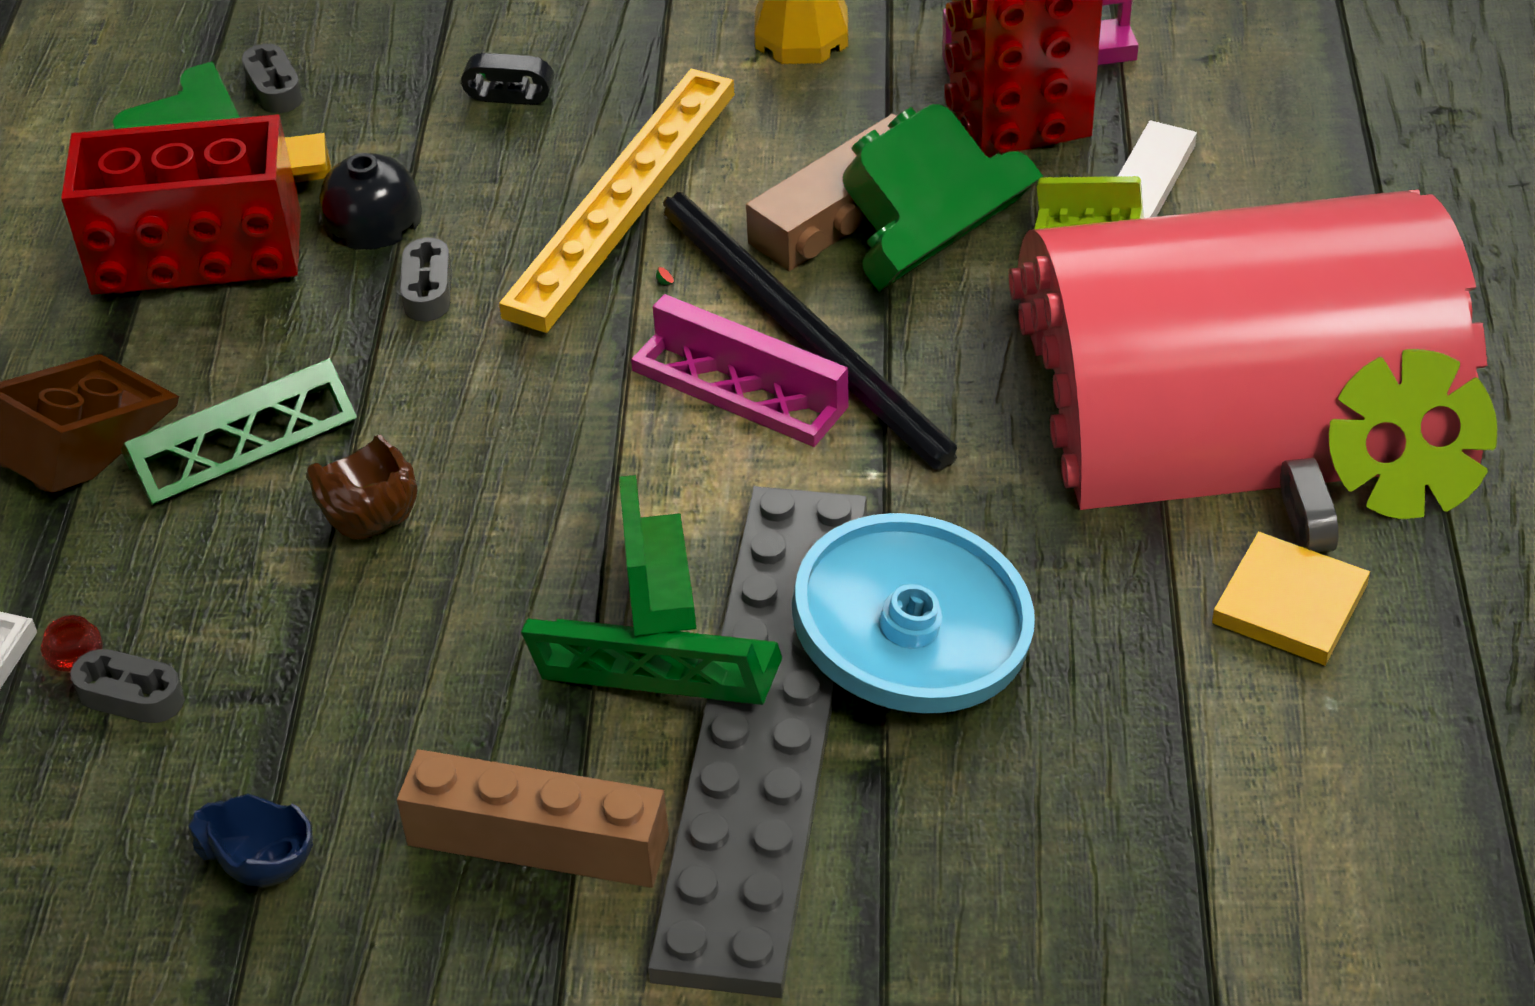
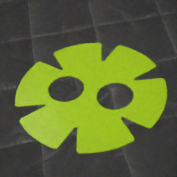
(1380, 399)

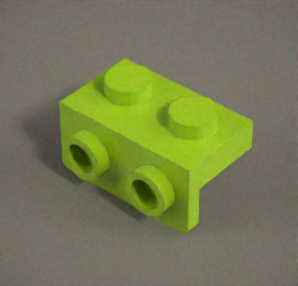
(1088, 200)

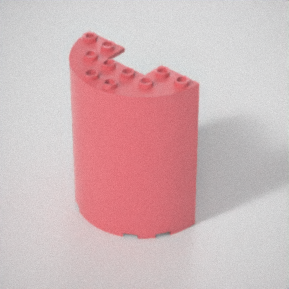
(1224, 336)

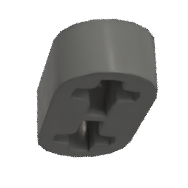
(266, 80)
(418, 279)
(1309, 505)
(124, 691)

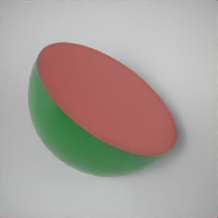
(664, 276)

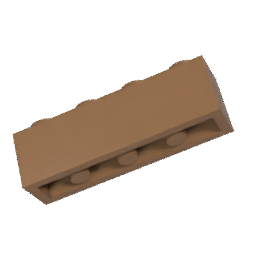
(808, 208)
(534, 817)

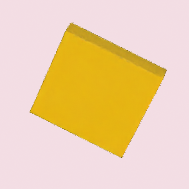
(1291, 598)

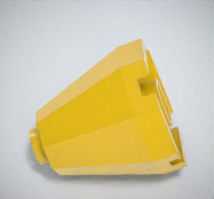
(801, 29)

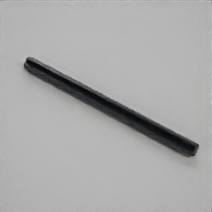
(811, 331)

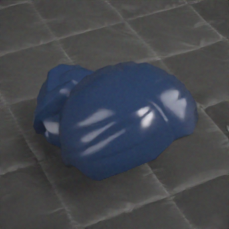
(253, 838)

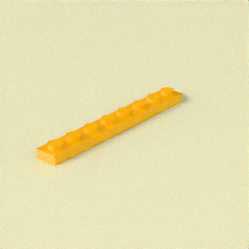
(616, 201)

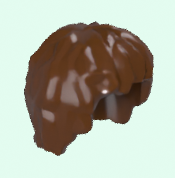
(365, 490)

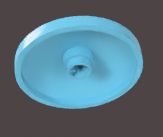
(912, 613)

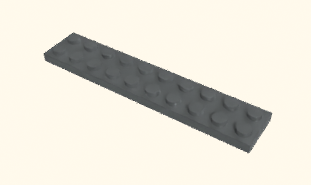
(753, 774)

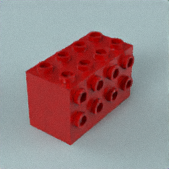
(1023, 70)
(182, 204)

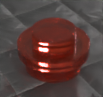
(68, 640)

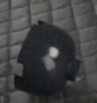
(369, 201)

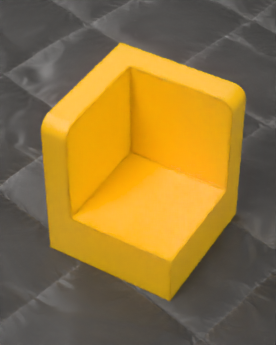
(308, 157)

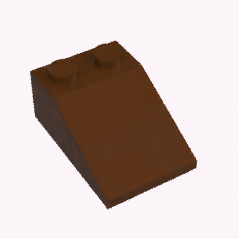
(74, 419)

